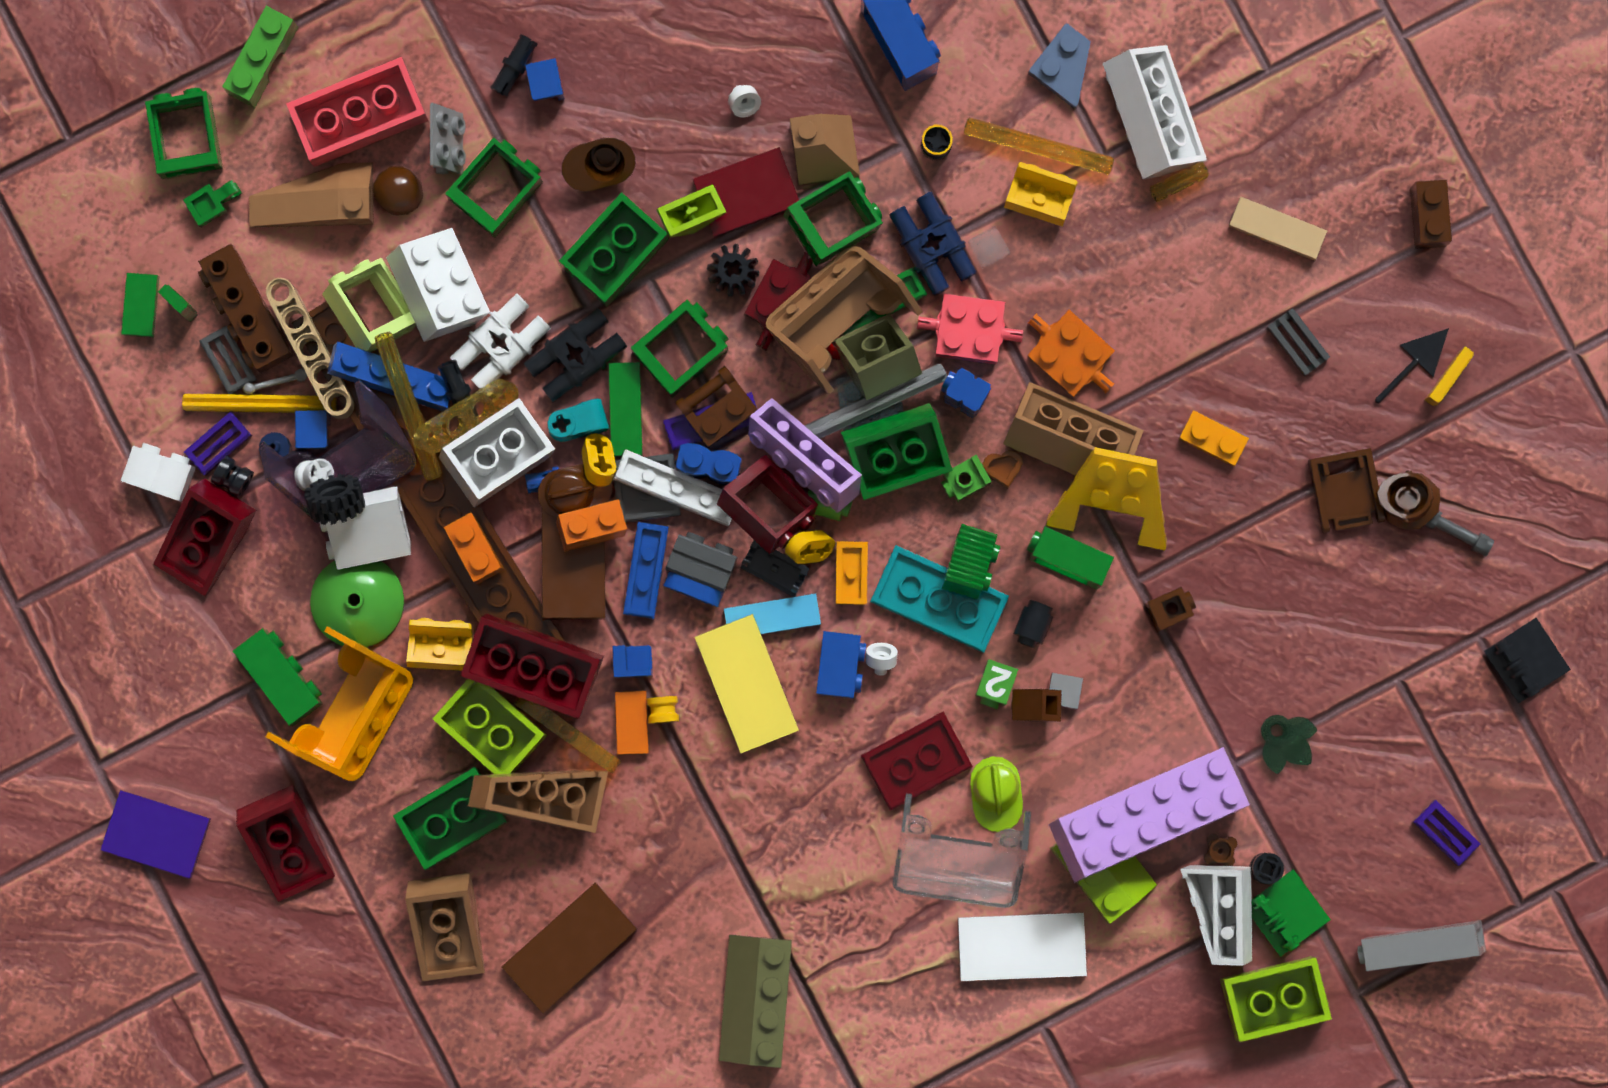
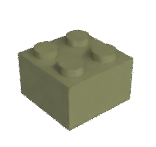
(878, 356)

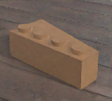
(553, 797)

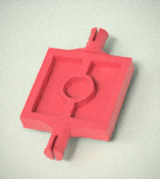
(970, 329)

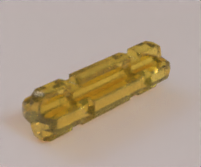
(1179, 181)

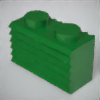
(970, 562)

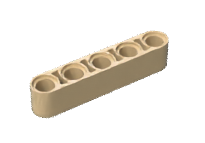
(299, 337)

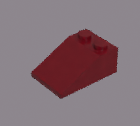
(204, 536)
(284, 843)

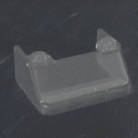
(959, 867)

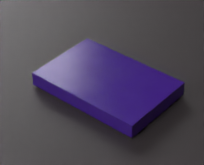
(155, 834)

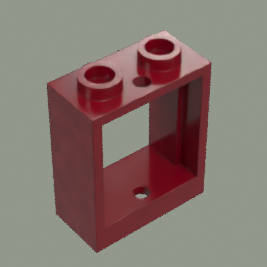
(778, 482)

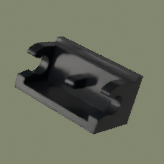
(775, 569)

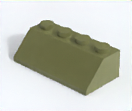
(755, 1000)

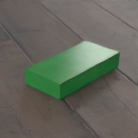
(178, 302)
(140, 305)

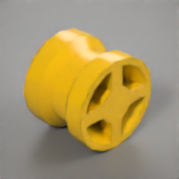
(662, 709)

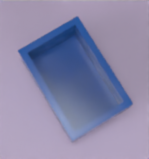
(902, 40)

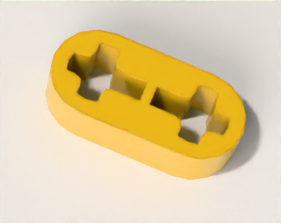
(605, 459)
(810, 547)

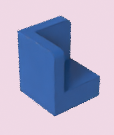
(544, 80)
(311, 429)
(632, 661)

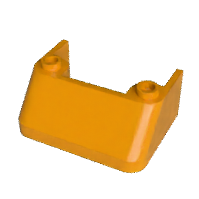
(356, 716)

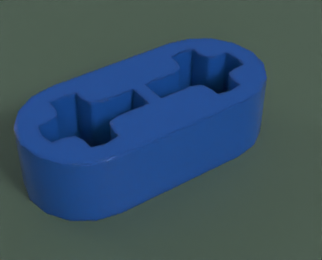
(693, 589)

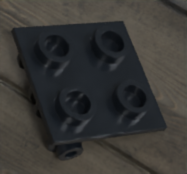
(1527, 660)

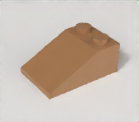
(445, 926)

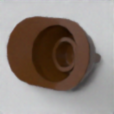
(598, 164)
(570, 491)

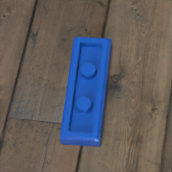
(646, 570)

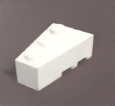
(1224, 910)

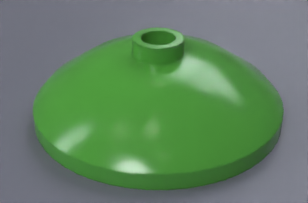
(379, 604)

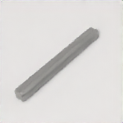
(865, 408)

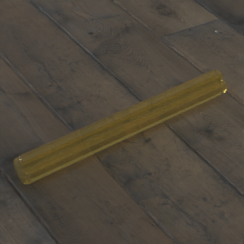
(1038, 145)
(406, 400)

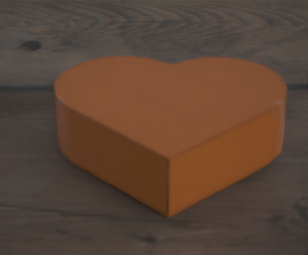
(1003, 467)

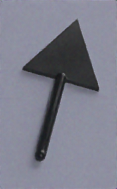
(1425, 352)

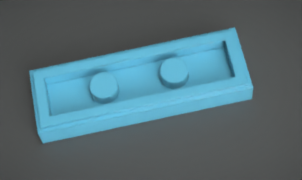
(779, 614)

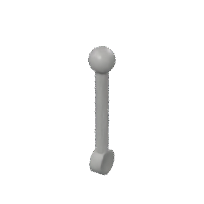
(300, 375)

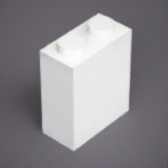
(371, 536)

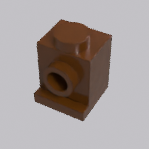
(1159, 615)

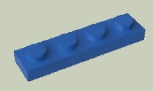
(357, 364)

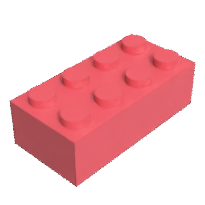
(357, 112)

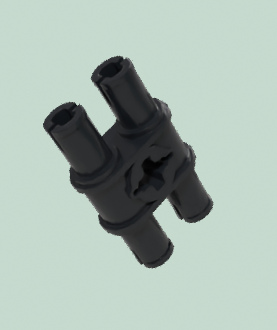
(558, 351)

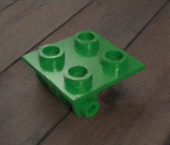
(1287, 913)

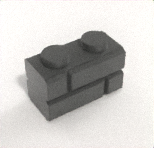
(702, 562)

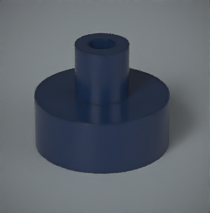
(282, 443)

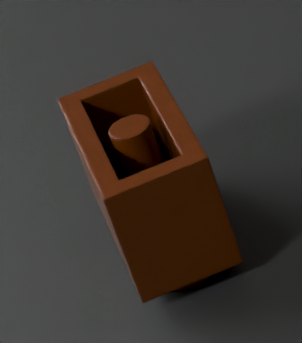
(1430, 214)

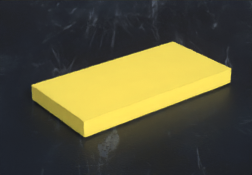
(746, 683)

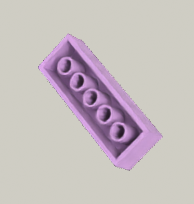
(1148, 814)

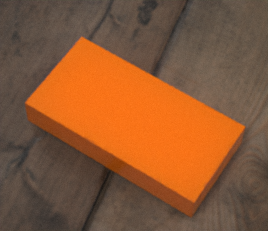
(631, 722)

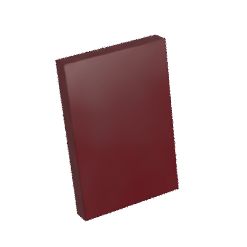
(750, 190)
(916, 760)

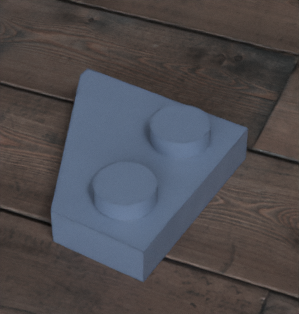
(1063, 65)

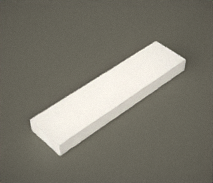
(671, 486)

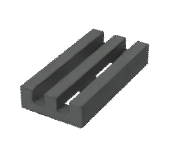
(1323, 355)
(231, 389)

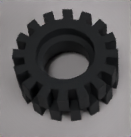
(334, 499)

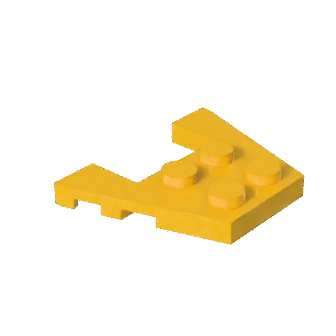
(1115, 484)

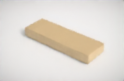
(1277, 228)

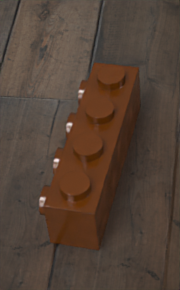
(245, 309)

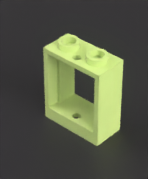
(389, 292)

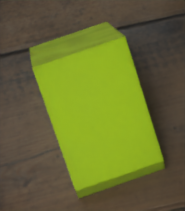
(691, 212)

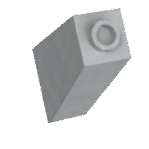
(1422, 946)

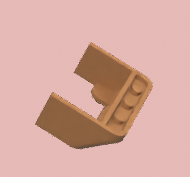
(831, 305)

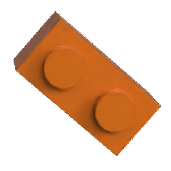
(591, 525)
(473, 548)

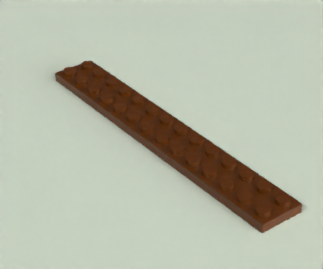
(441, 503)

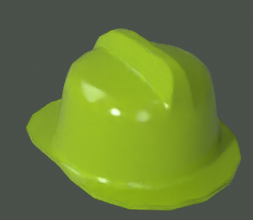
(996, 794)

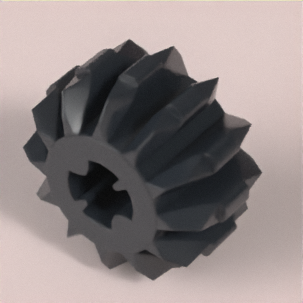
(734, 281)

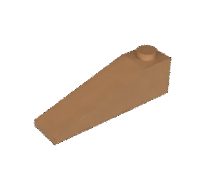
(320, 199)

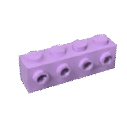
(804, 455)

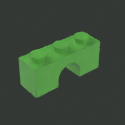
(251, 70)

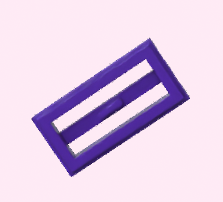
(238, 426)
(1426, 814)

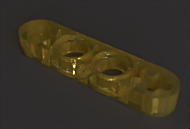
(466, 416)
(569, 734)

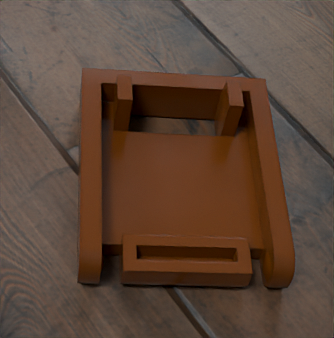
(1346, 496)

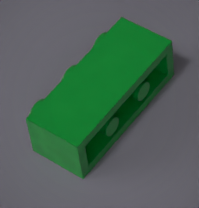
(279, 676)

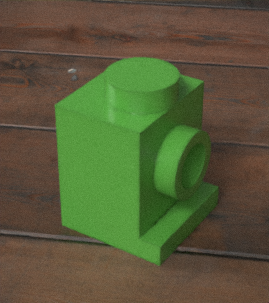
(977, 474)

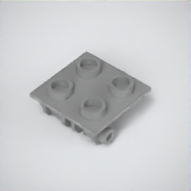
(446, 139)

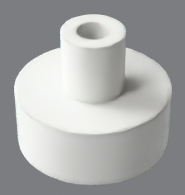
(744, 101)
(881, 657)

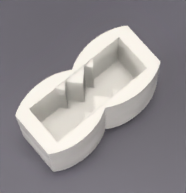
(158, 473)

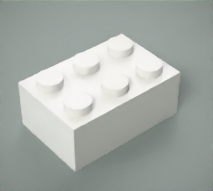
(437, 284)
(496, 452)

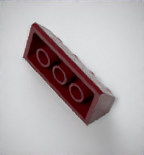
(532, 665)

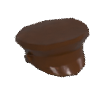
(1409, 500)

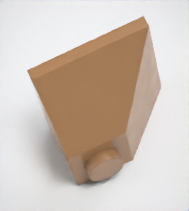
(823, 147)

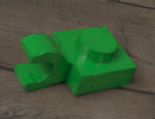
(208, 203)

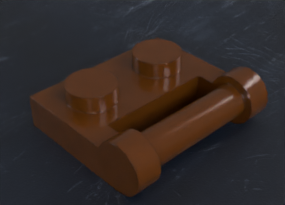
(721, 416)

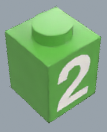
(996, 684)

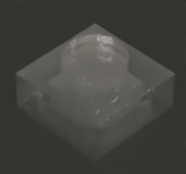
(989, 247)

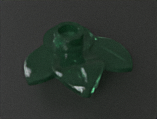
(1290, 745)

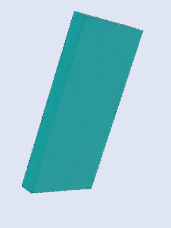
(914, 590)

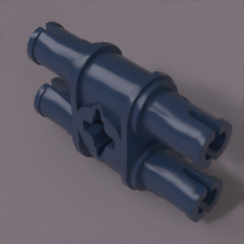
(926, 258)

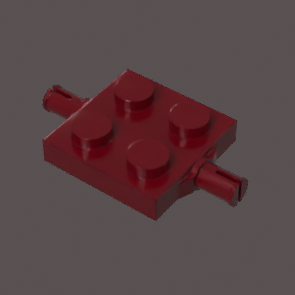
(774, 289)

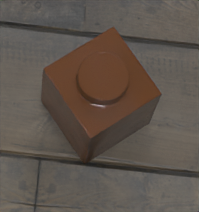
(1036, 705)

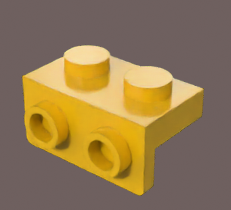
(1040, 194)
(438, 644)

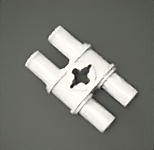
(499, 325)

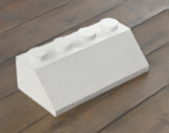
(1154, 111)

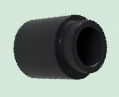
(1033, 624)

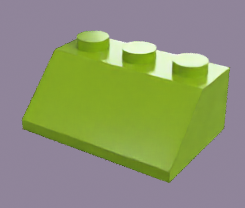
(1114, 888)

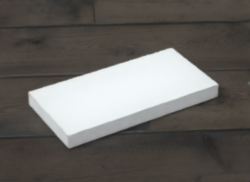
(1022, 946)

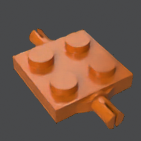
(1071, 353)

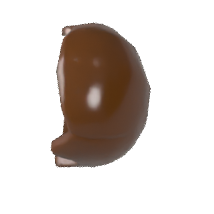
(398, 190)

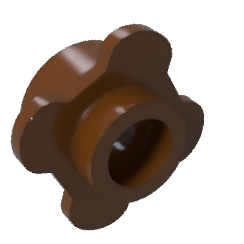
(1214, 843)

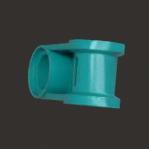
(584, 420)

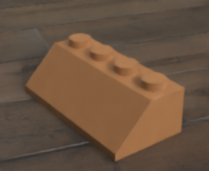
(1065, 430)

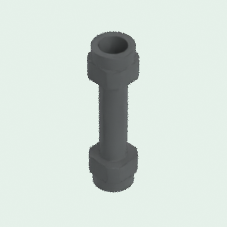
(1480, 543)

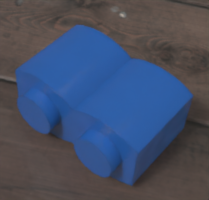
(700, 462)

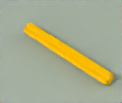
(252, 403)

